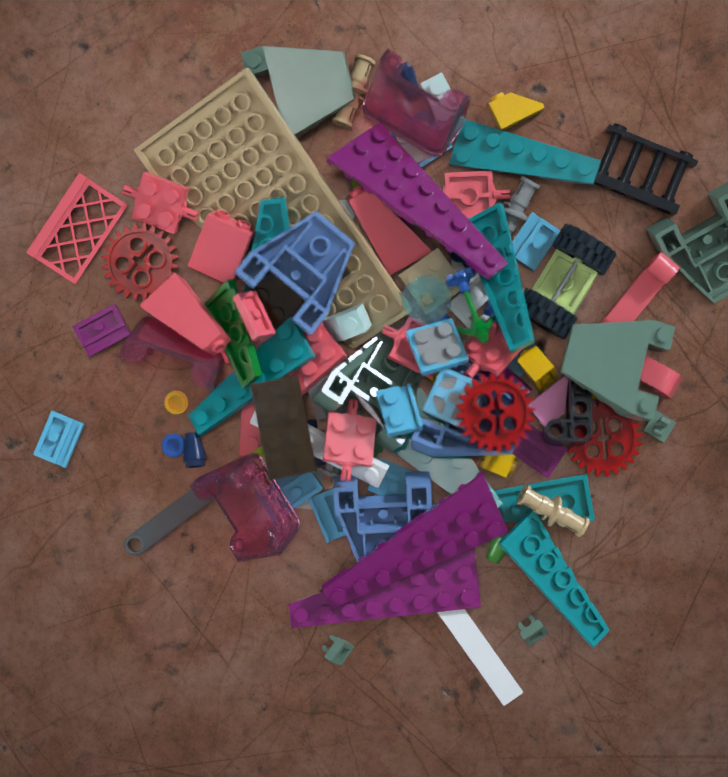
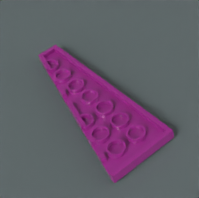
(396, 178)
(446, 530)
(434, 589)

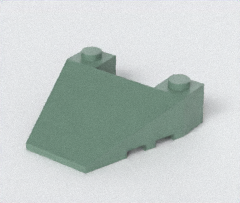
(305, 83)
(700, 250)
(611, 360)
(365, 374)

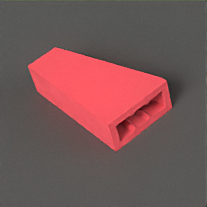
(388, 234)
(185, 313)

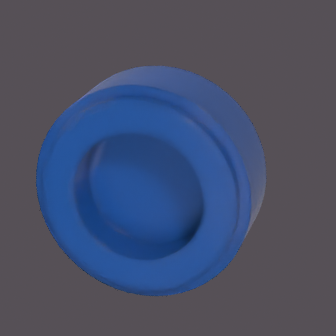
(173, 445)

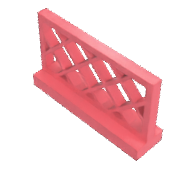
(59, 216)

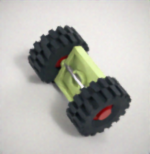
(567, 280)

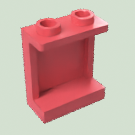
(221, 246)
(254, 317)

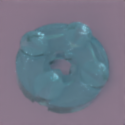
(435, 310)

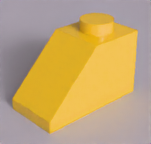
(512, 109)
(537, 368)
(499, 464)

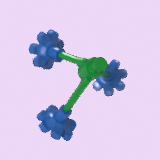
(478, 326)

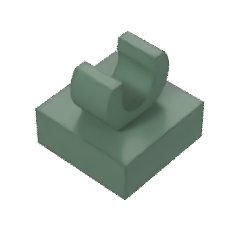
(659, 427)
(533, 632)
(339, 650)

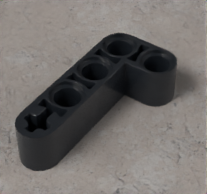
(572, 420)

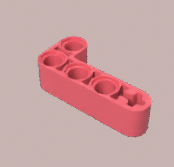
(642, 289)
(660, 378)

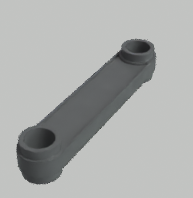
(165, 521)

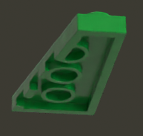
(241, 347)

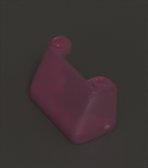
(413, 112)
(153, 335)
(252, 505)

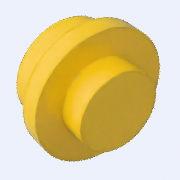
(176, 402)

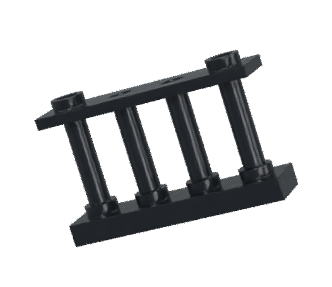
(644, 193)

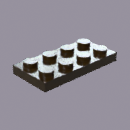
(280, 300)
(283, 427)

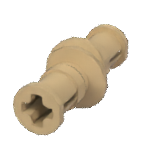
(359, 80)
(553, 510)

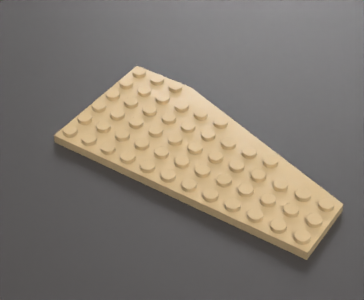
(240, 151)

